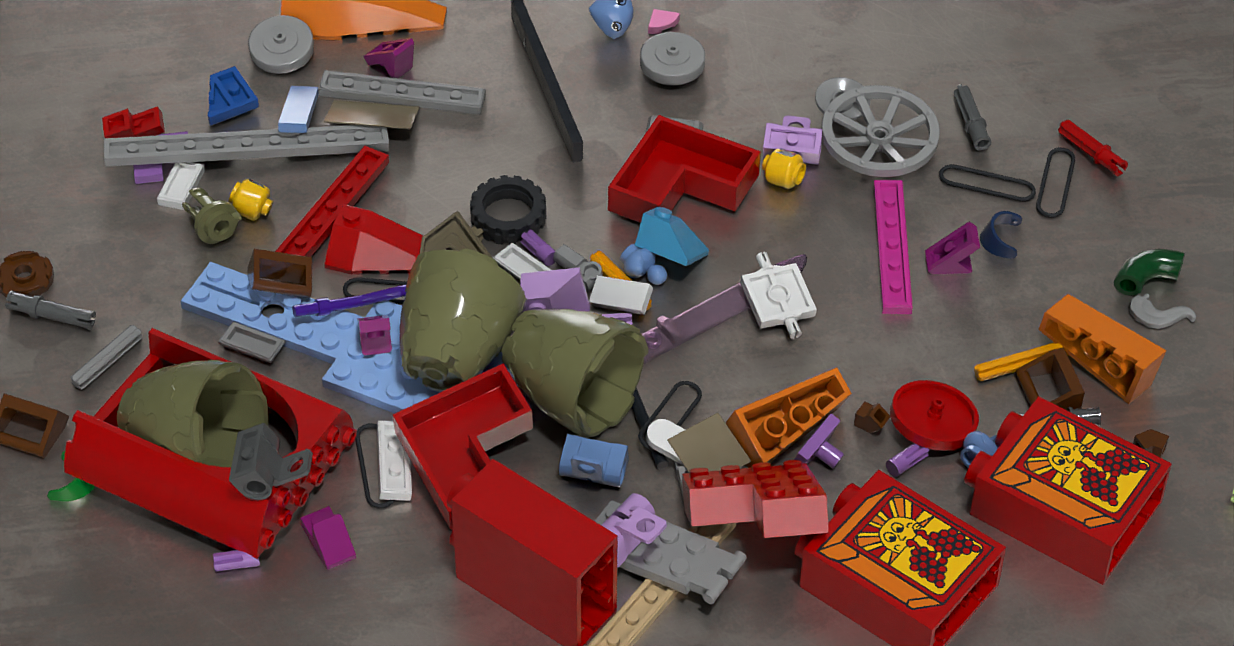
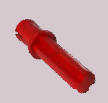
(1101, 153)

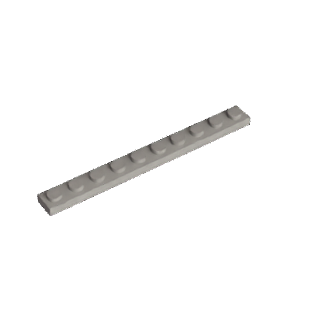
(242, 145)

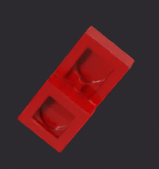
(125, 124)

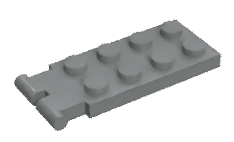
(682, 560)

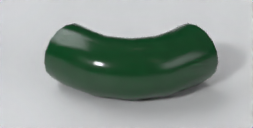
(1146, 266)

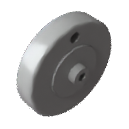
(281, 44)
(672, 58)

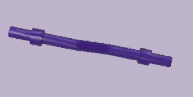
(324, 306)

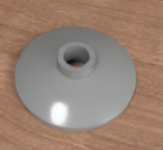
(833, 88)

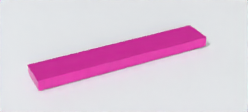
(892, 247)

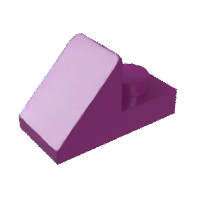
(394, 55)
(953, 252)
(375, 334)
(329, 537)

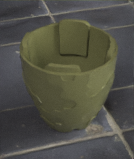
(456, 316)
(576, 366)
(194, 409)

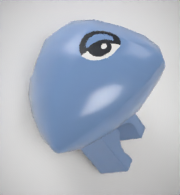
(612, 16)

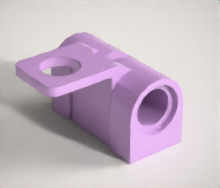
(803, 141)
(634, 523)

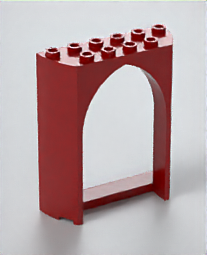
(198, 492)

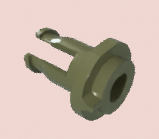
(215, 219)

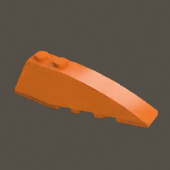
(348, 17)

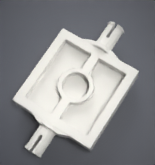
(778, 295)

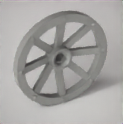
(880, 134)

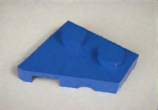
(229, 96)

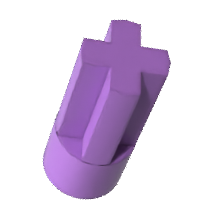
(538, 247)
(906, 459)
(233, 560)

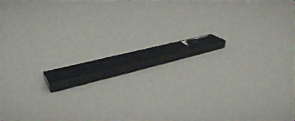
(547, 80)

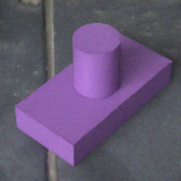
(819, 447)

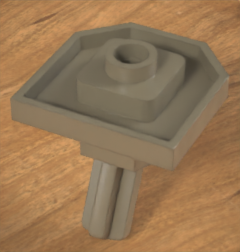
(454, 235)

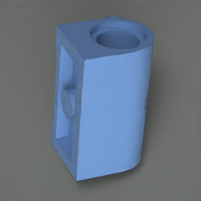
(594, 460)

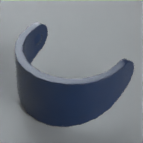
(992, 242)

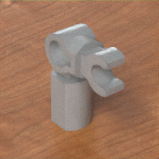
(569, 258)

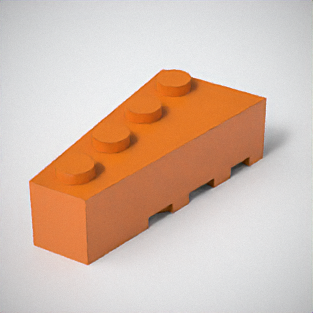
(1107, 348)
(780, 420)

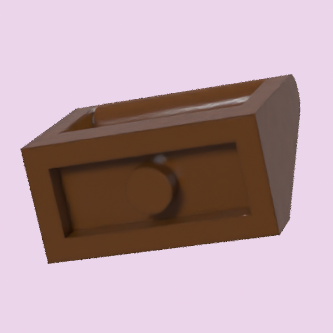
(281, 268)
(1059, 366)
(56, 424)

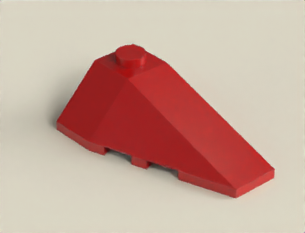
(370, 243)

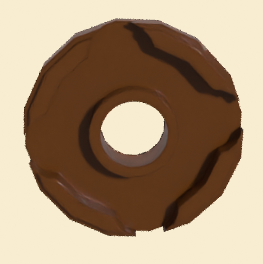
(22, 262)

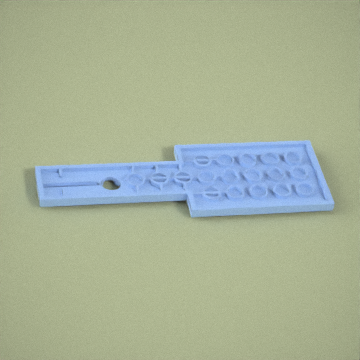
(330, 338)

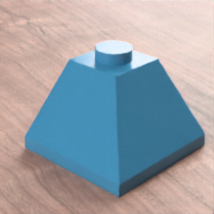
(669, 237)

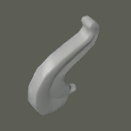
(1147, 315)

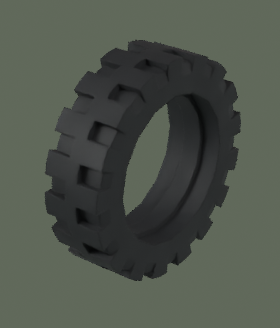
(507, 188)

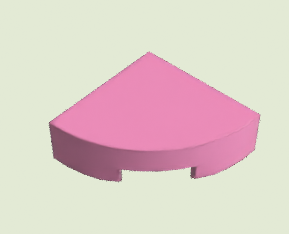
(662, 20)

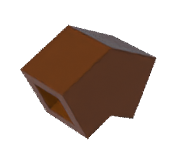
(871, 417)
(1152, 441)

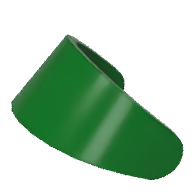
(73, 491)

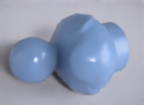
(640, 261)
(976, 442)

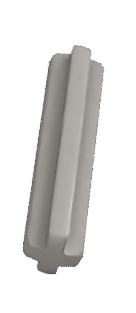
(106, 357)

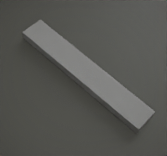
(402, 92)

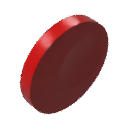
(933, 414)

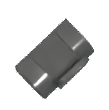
(259, 466)

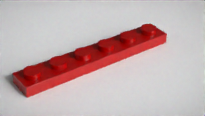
(344, 190)

